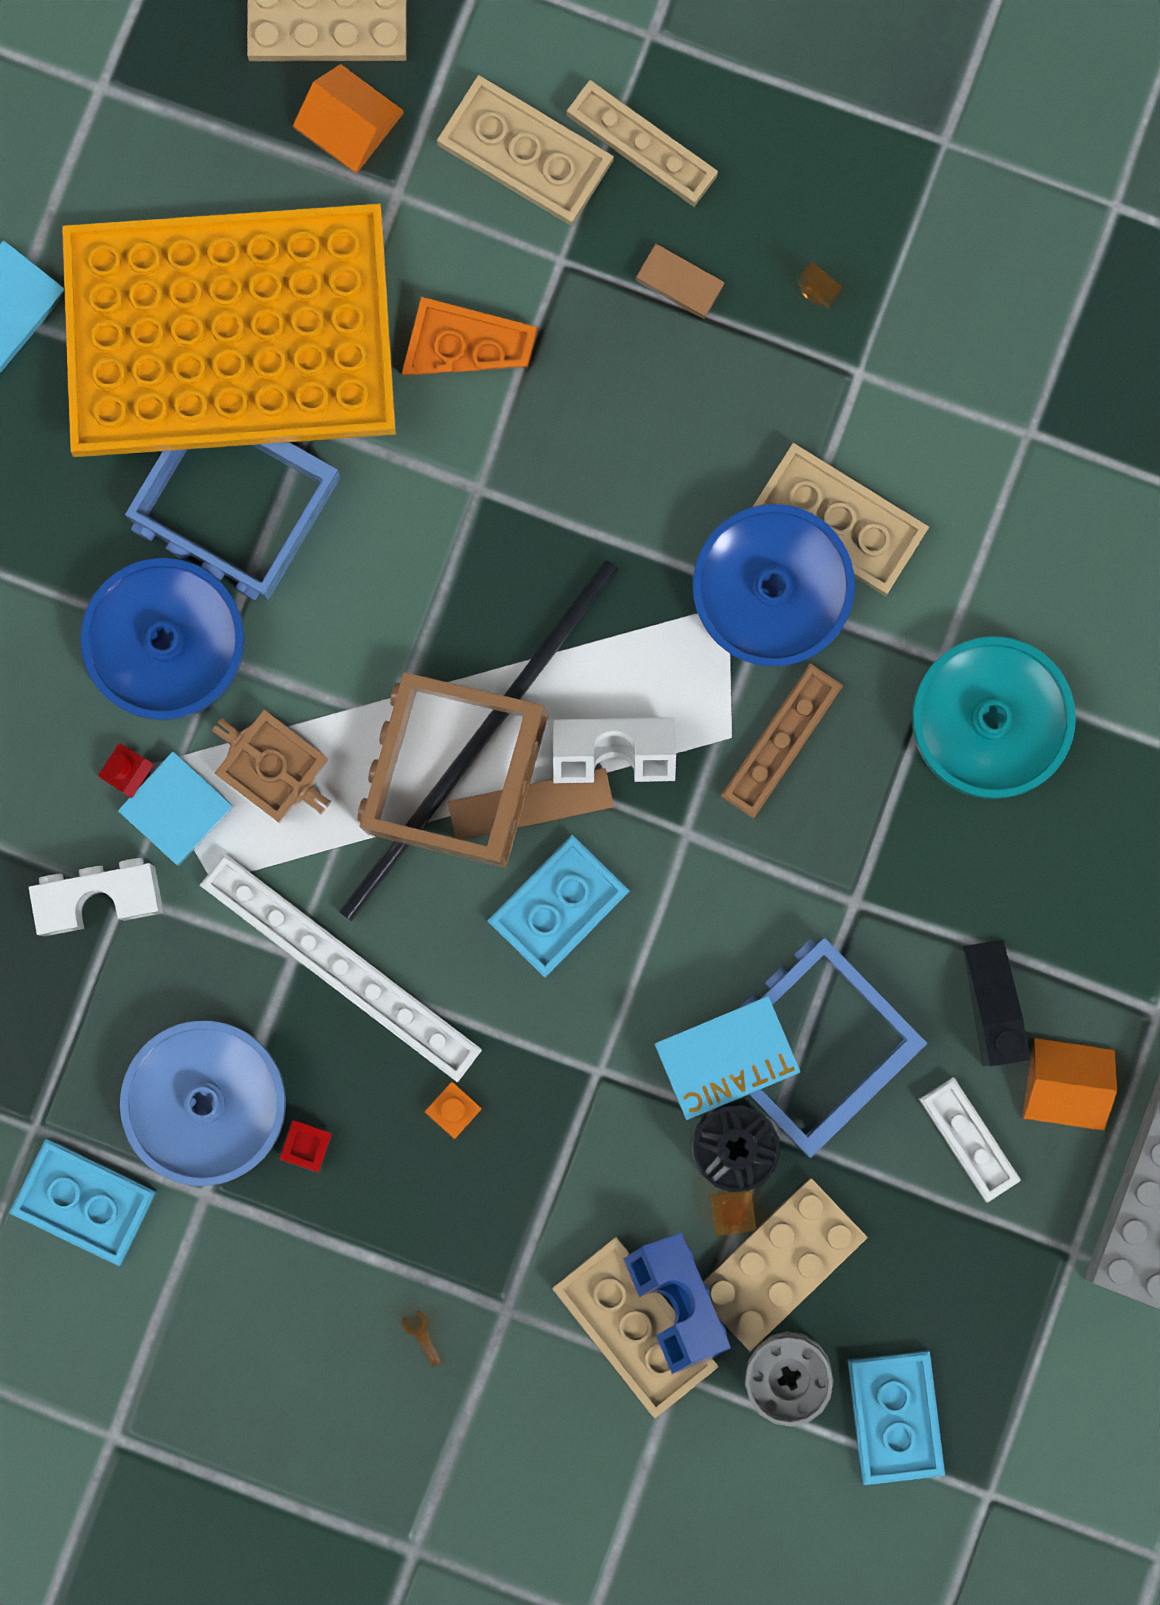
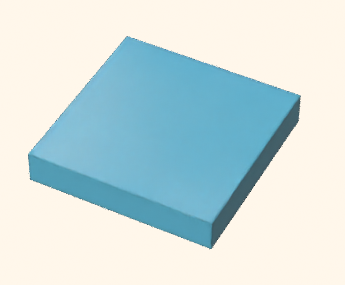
(175, 808)

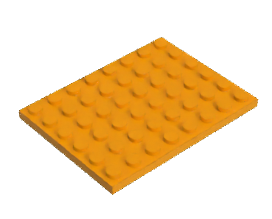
(227, 330)

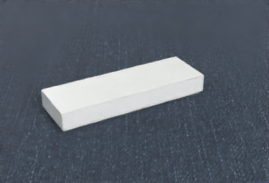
(969, 1139)

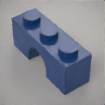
(670, 1270)

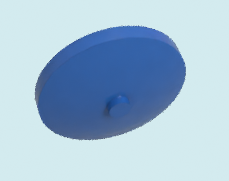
(773, 585)
(162, 639)

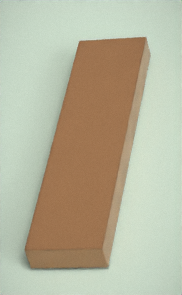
(781, 741)
(543, 803)

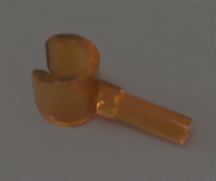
(423, 1338)

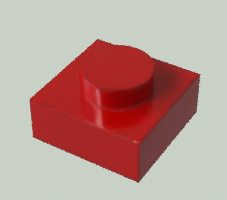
(125, 770)
(306, 1146)

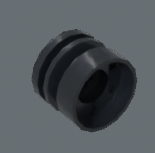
(727, 1124)

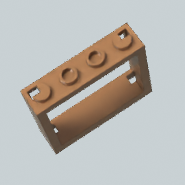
(514, 789)

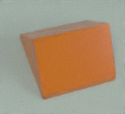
(346, 117)
(1070, 1084)

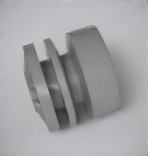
(780, 1401)

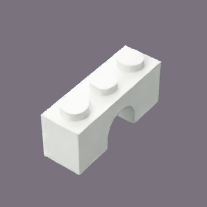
(641, 741)
(59, 902)

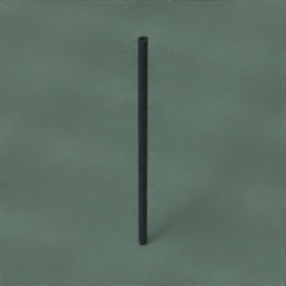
(481, 738)

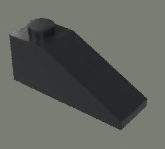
(995, 1004)

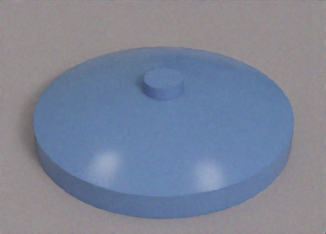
(202, 1103)

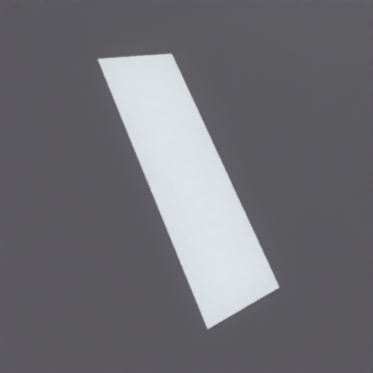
(638, 674)

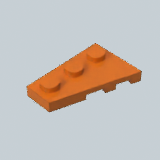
(465, 340)

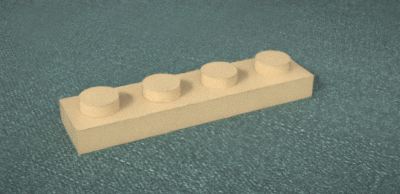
(642, 143)

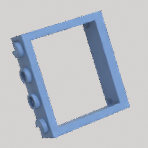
(183, 548)
(872, 1082)

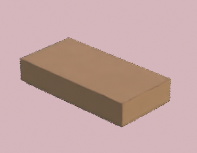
(680, 281)

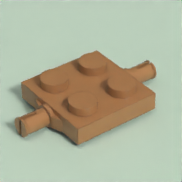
(271, 766)

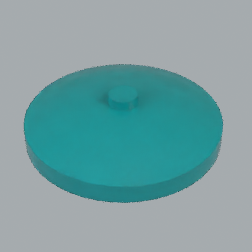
(993, 717)

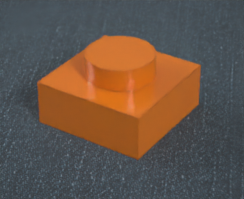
(453, 1110)

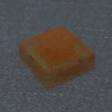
(819, 286)
(732, 1212)

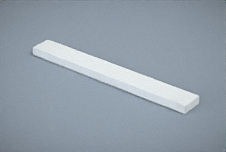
(341, 967)

